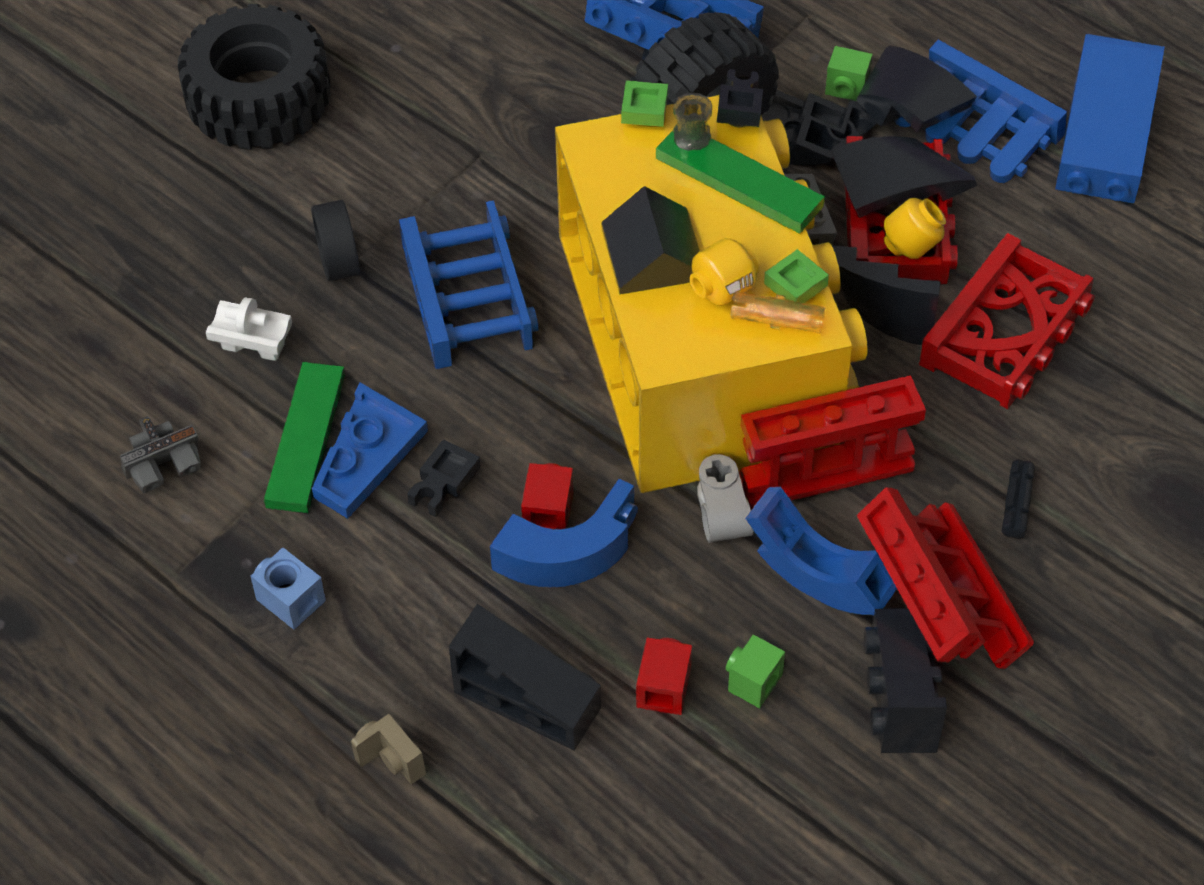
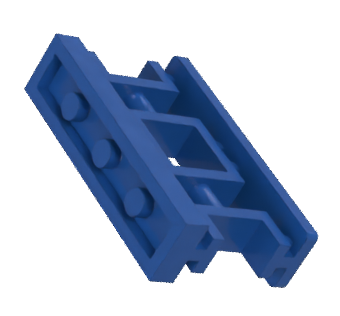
(644, 23)

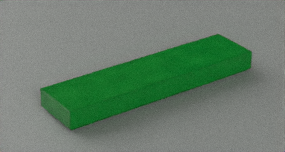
(745, 181)
(304, 437)

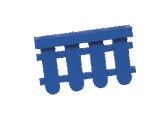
(1002, 106)

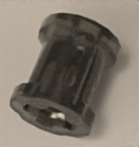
(692, 117)

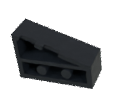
(522, 679)
(905, 684)

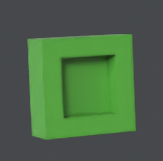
(644, 103)
(796, 277)

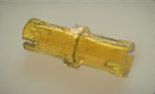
(778, 312)

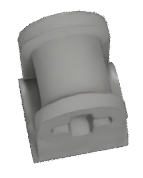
(722, 500)

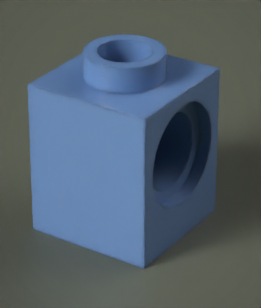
(293, 602)

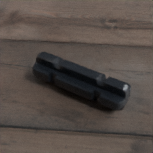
(1018, 499)

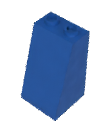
(1110, 118)

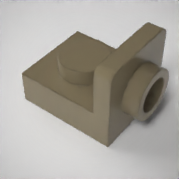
(392, 745)

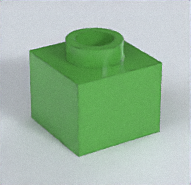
(847, 72)
(755, 670)

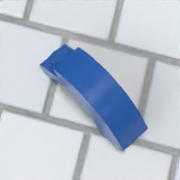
(567, 555)
(814, 565)

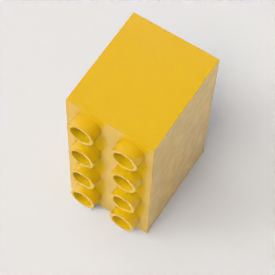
(676, 359)

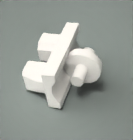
(249, 327)

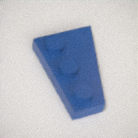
(368, 448)

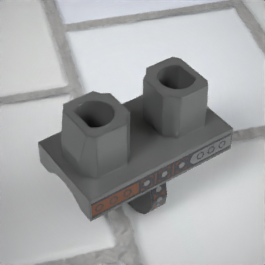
(156, 447)

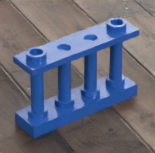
(435, 305)

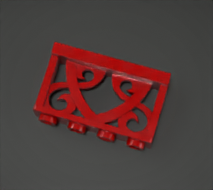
(873, 248)
(1005, 271)

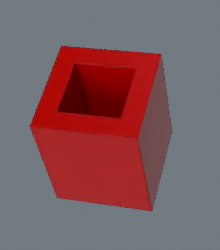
(548, 495)
(664, 675)

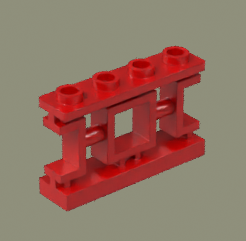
(860, 417)
(944, 580)

